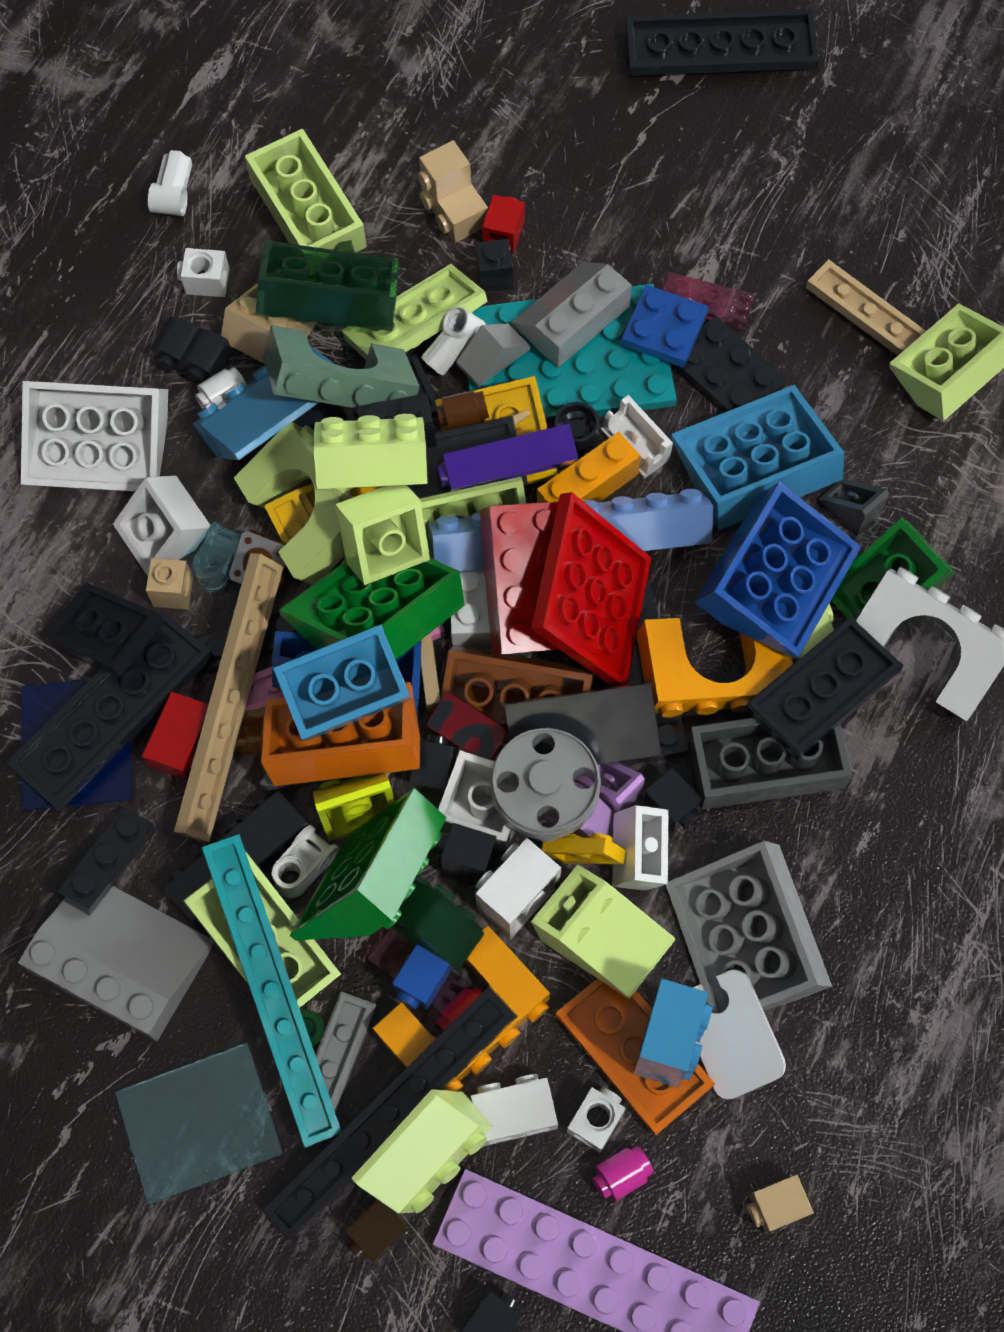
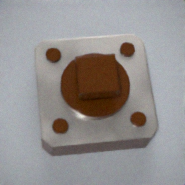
(257, 543)

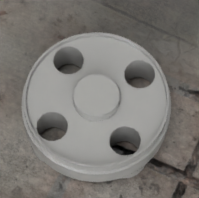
(545, 784)

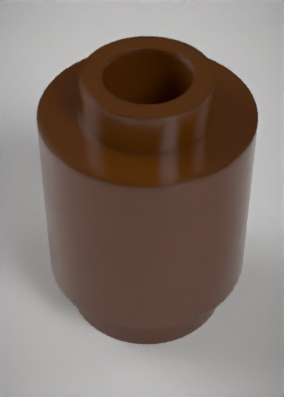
(462, 409)

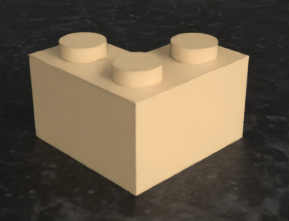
(449, 192)

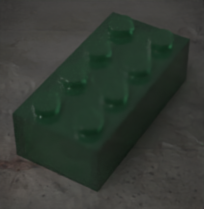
(327, 286)

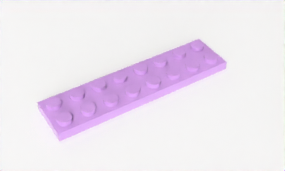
(584, 1265)

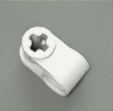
(307, 856)

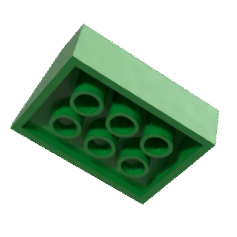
(404, 604)
(373, 872)

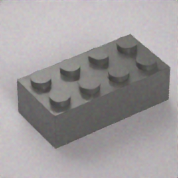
(746, 764)

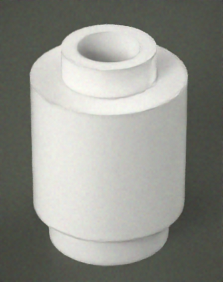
(216, 386)

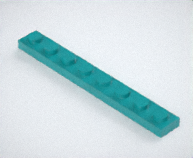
(271, 990)

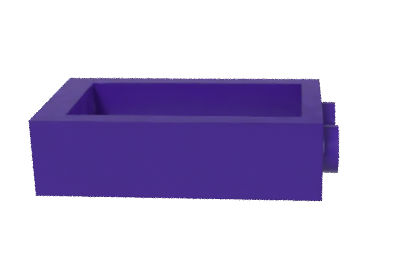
(508, 458)

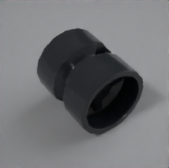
(583, 424)

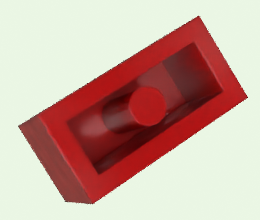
(176, 736)

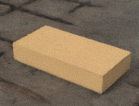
(429, 675)

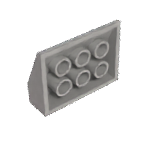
(749, 920)
(120, 959)

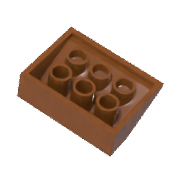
(493, 680)

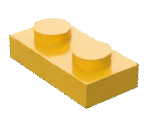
(579, 850)

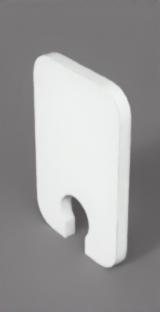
(739, 1042)

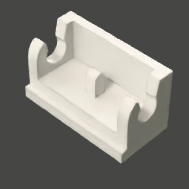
(640, 433)

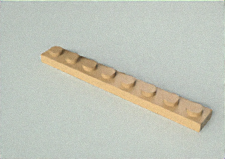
(229, 698)

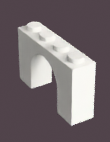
(981, 647)

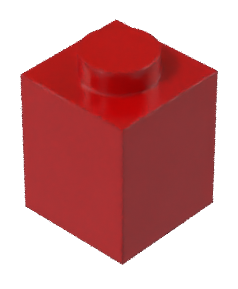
(504, 220)

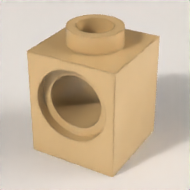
(169, 583)
(779, 1204)

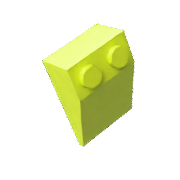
(351, 803)

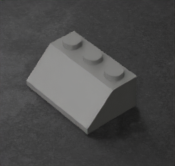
(574, 311)

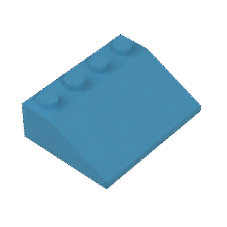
(248, 416)
(754, 449)

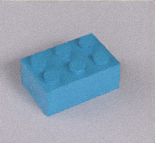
(674, 1026)

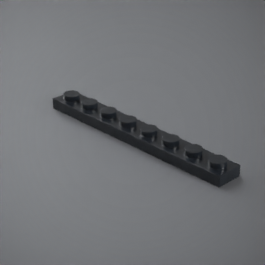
(365, 1134)

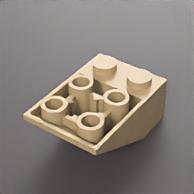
(250, 330)

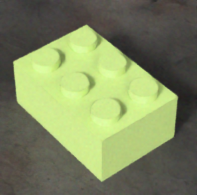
(370, 452)

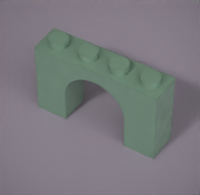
(304, 375)

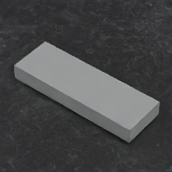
(343, 1042)

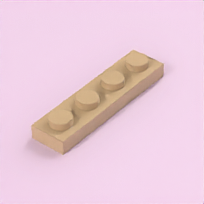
(864, 308)

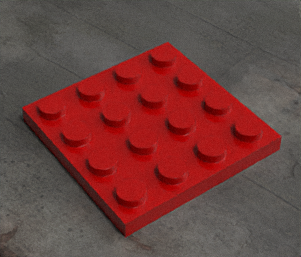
(591, 591)

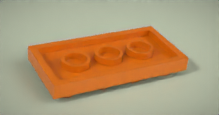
(612, 1034)

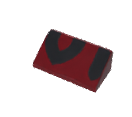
(467, 726)

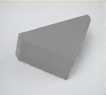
(491, 351)

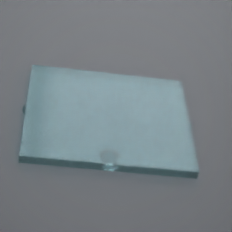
(198, 1123)

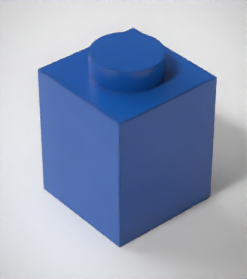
(421, 978)

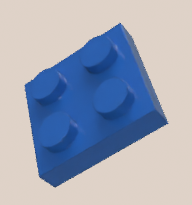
(664, 326)

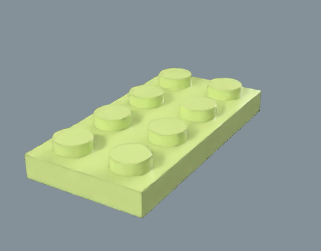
(420, 311)

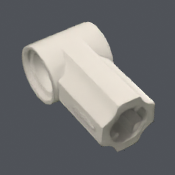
(170, 190)
(457, 332)

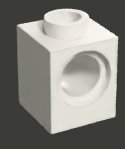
(211, 282)
(596, 1136)

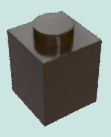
(376, 1232)

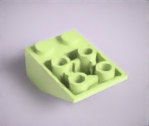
(601, 931)

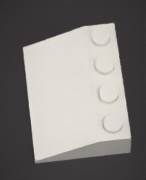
(91, 435)

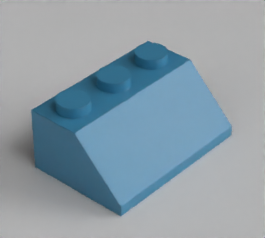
(342, 683)

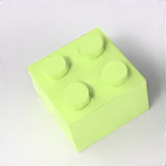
(382, 532)

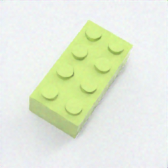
(304, 194)
(304, 959)

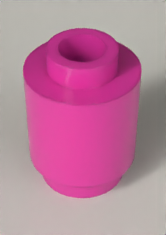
(622, 1173)

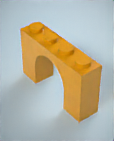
(682, 689)
(496, 968)

